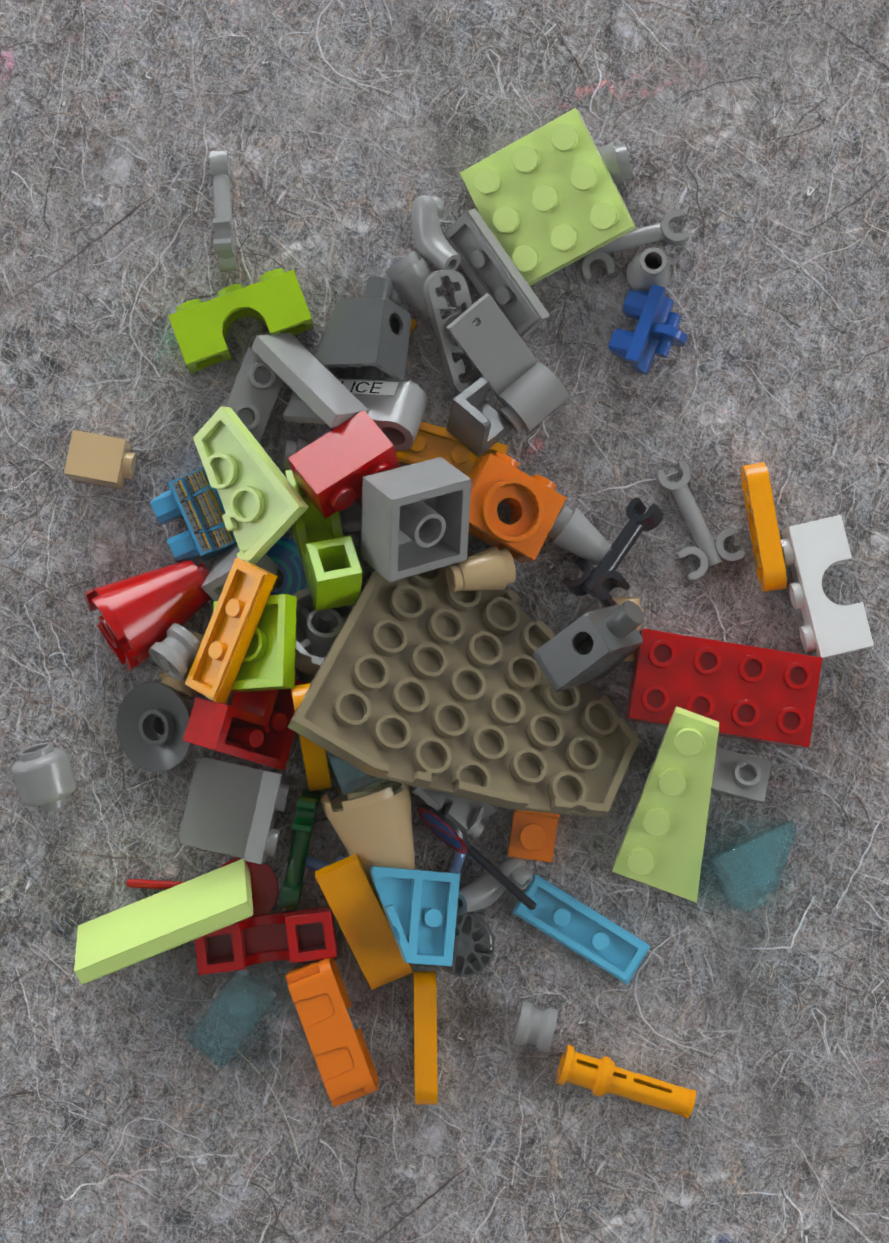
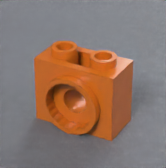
(531, 501)

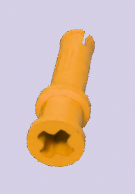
(605, 1077)

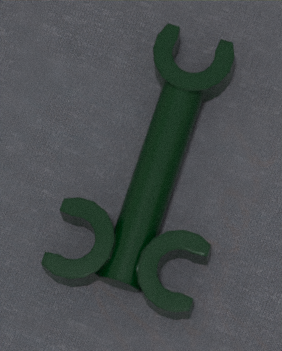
(302, 827)

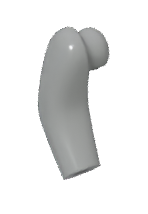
(428, 233)
(486, 889)

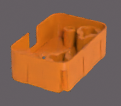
(336, 1046)

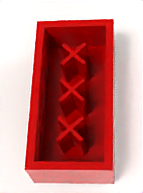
(745, 688)

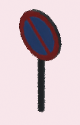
(454, 838)

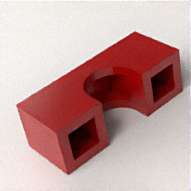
(269, 937)

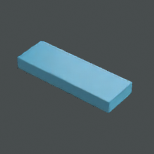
(582, 929)

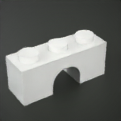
(828, 626)

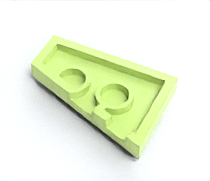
(251, 487)

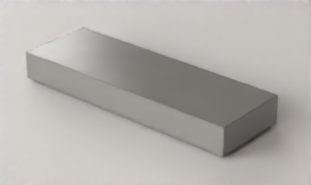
(494, 272)
(308, 378)

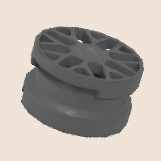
(471, 946)

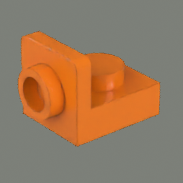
(533, 835)

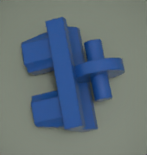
(654, 332)

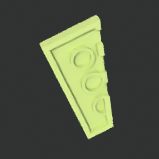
(671, 816)

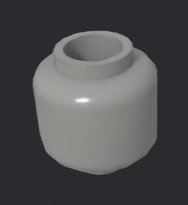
(44, 776)

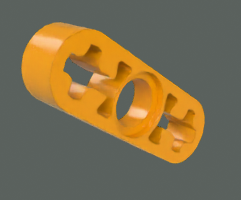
(763, 527)
(313, 755)
(425, 1038)

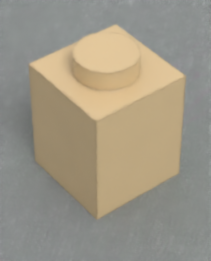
(99, 460)

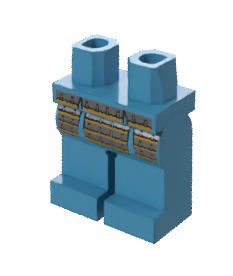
(203, 514)

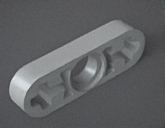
(435, 303)

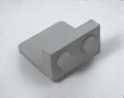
(233, 810)

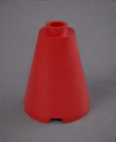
(145, 606)

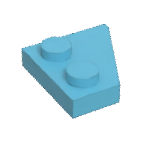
(420, 912)

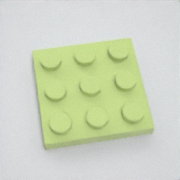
(549, 198)

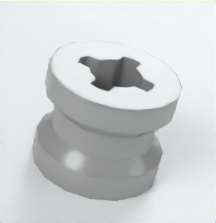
(175, 651)
(535, 1027)

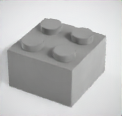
(415, 518)

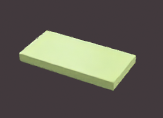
(163, 921)

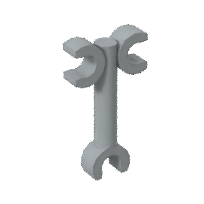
(222, 224)
(635, 238)
(709, 551)

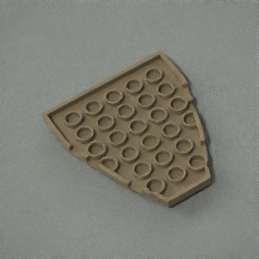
(454, 703)

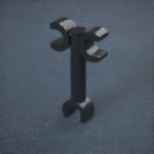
(604, 578)

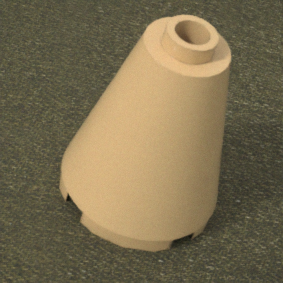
(375, 824)

